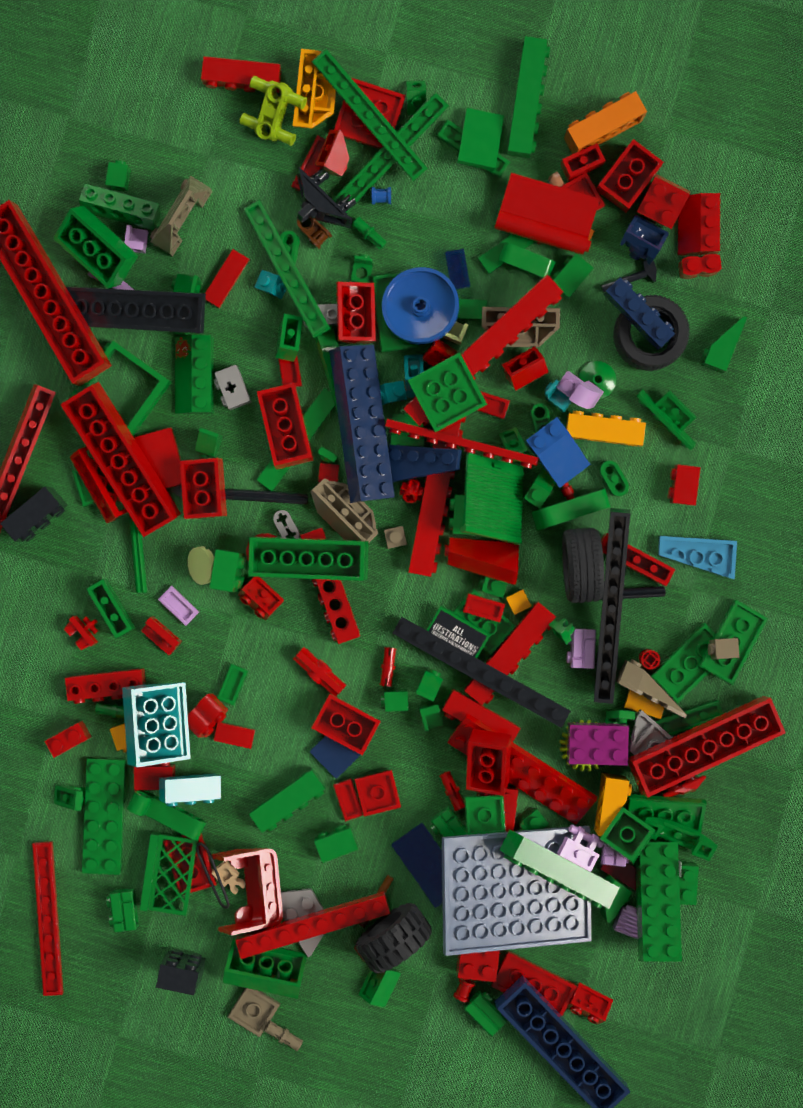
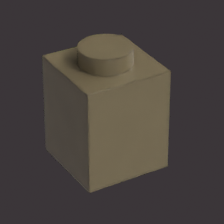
(723, 648)

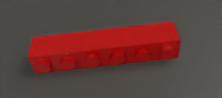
(514, 649)

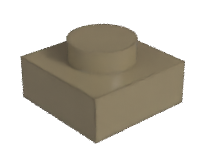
(395, 537)

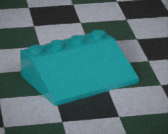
(156, 723)

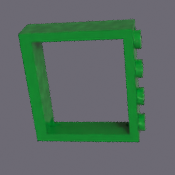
(153, 398)

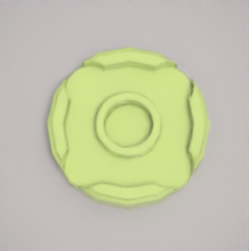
(201, 565)

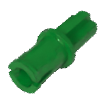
(369, 233)

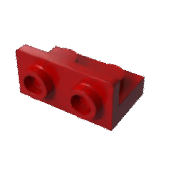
(260, 597)
(161, 635)
(590, 1004)

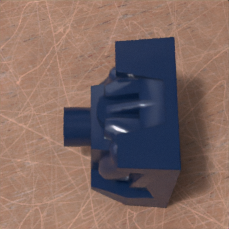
(644, 239)

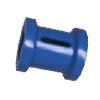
(381, 195)

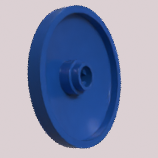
(420, 305)

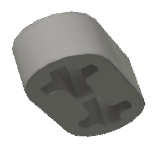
(290, 524)

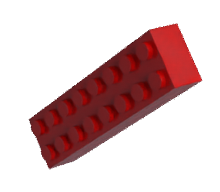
(120, 459)
(706, 746)

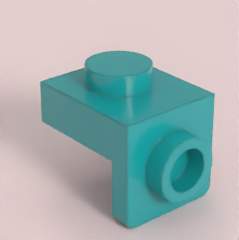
(270, 284)
(392, 392)
(556, 396)

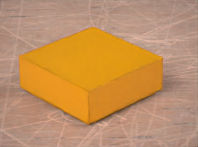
(518, 602)

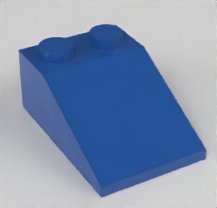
(557, 452)

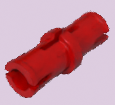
(388, 666)
(448, 781)

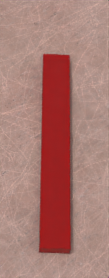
(47, 918)

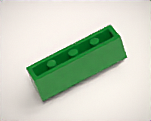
(287, 800)

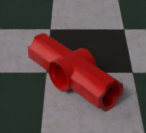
(319, 671)

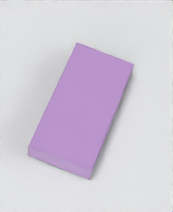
(178, 605)

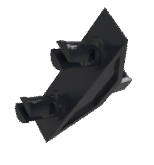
(318, 204)

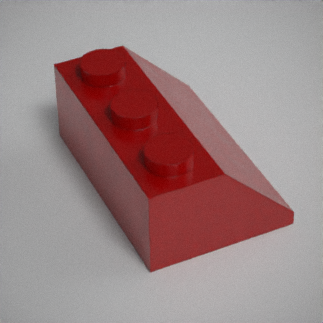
(699, 225)
(356, 312)

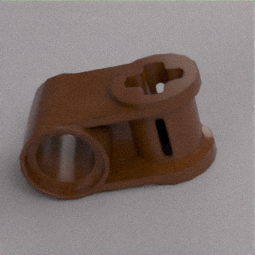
(315, 233)

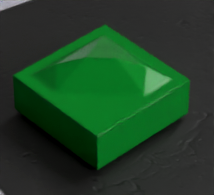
(327, 456)

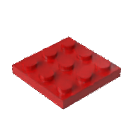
(385, 100)

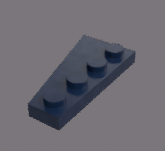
(415, 462)

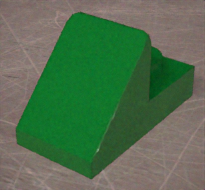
(513, 441)
(69, 797)

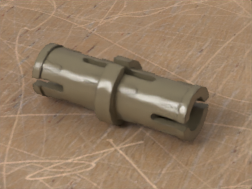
(283, 1036)

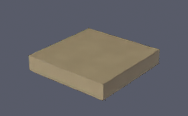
(254, 1010)

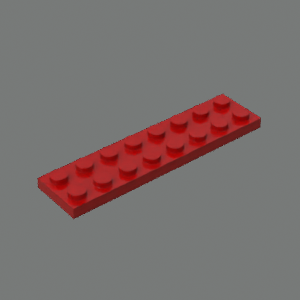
(534, 776)

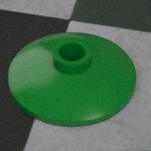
(601, 369)

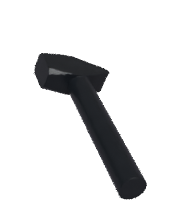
(648, 271)

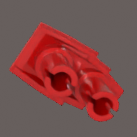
(690, 785)

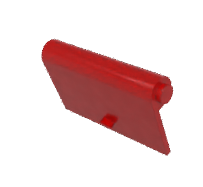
(547, 214)

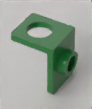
(415, 96)
(365, 262)

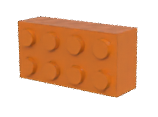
(606, 123)

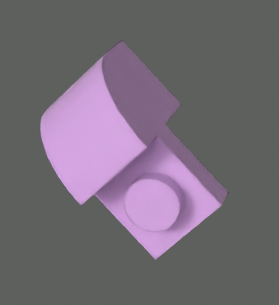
(581, 393)

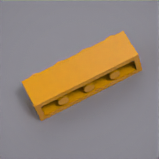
(606, 430)

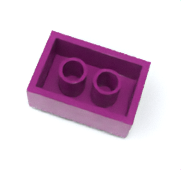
(597, 743)

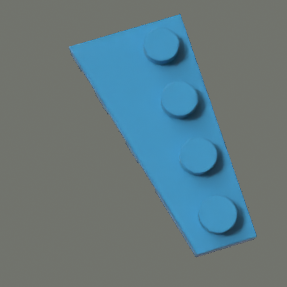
(705, 554)

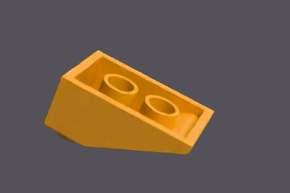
(611, 799)

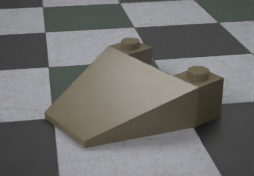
(166, 235)

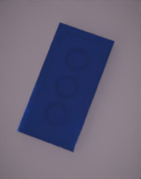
(423, 859)

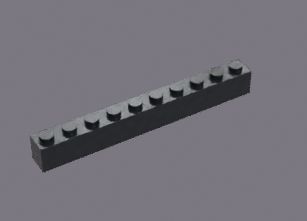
(611, 605)

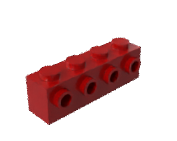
(102, 685)

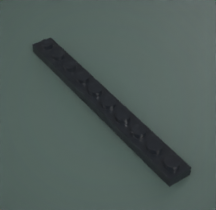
(481, 672)

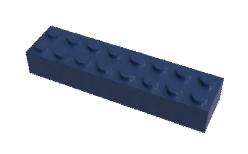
(361, 423)
(561, 1045)

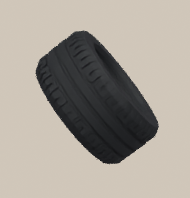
(645, 361)
(583, 565)

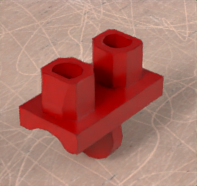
(87, 637)

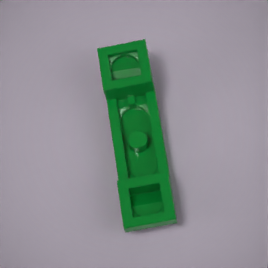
(684, 835)

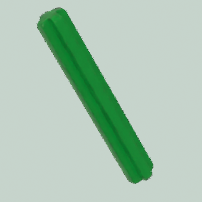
(138, 558)

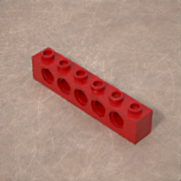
(338, 634)

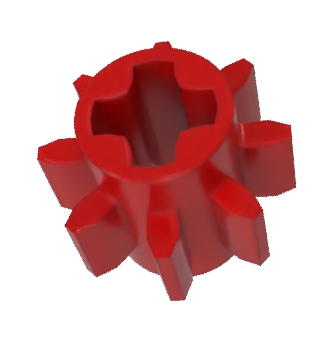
(411, 491)

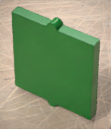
(403, 439)

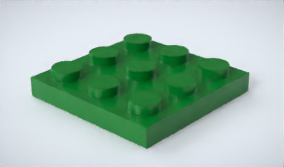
(447, 392)

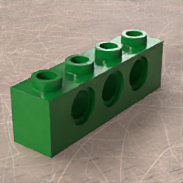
(120, 207)

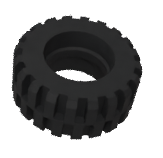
(394, 938)

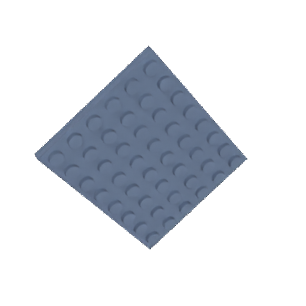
(503, 905)

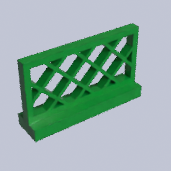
(152, 870)

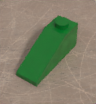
(721, 351)

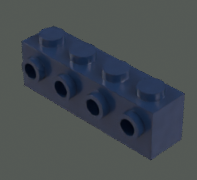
(639, 314)

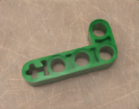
(571, 509)
(174, 817)

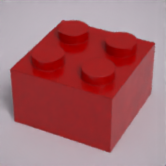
(663, 201)

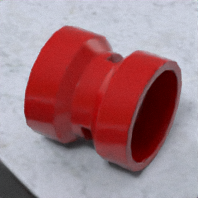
(649, 659)

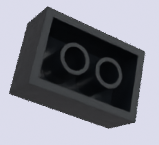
(34, 515)
(181, 972)

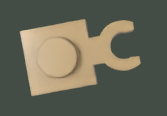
(229, 876)

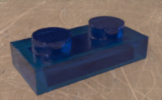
(457, 269)

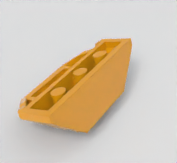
(317, 90)

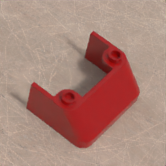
(262, 889)

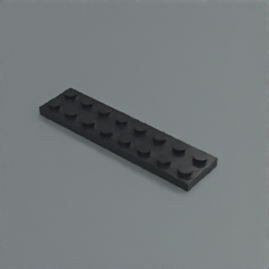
(141, 309)

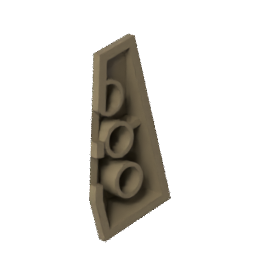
(640, 681)

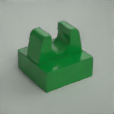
(561, 631)

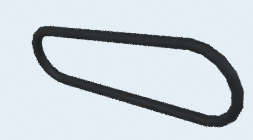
(208, 876)

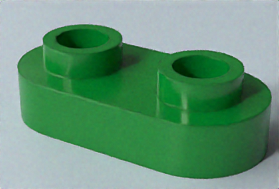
(294, 247)
(614, 478)

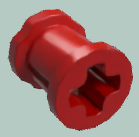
(463, 990)

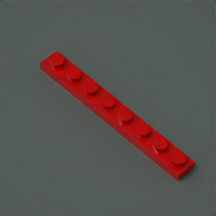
(468, 445)

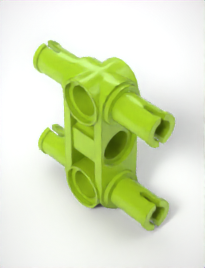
(273, 110)

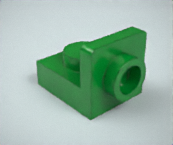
(492, 586)
(619, 716)
(533, 821)

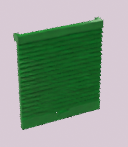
(493, 499)

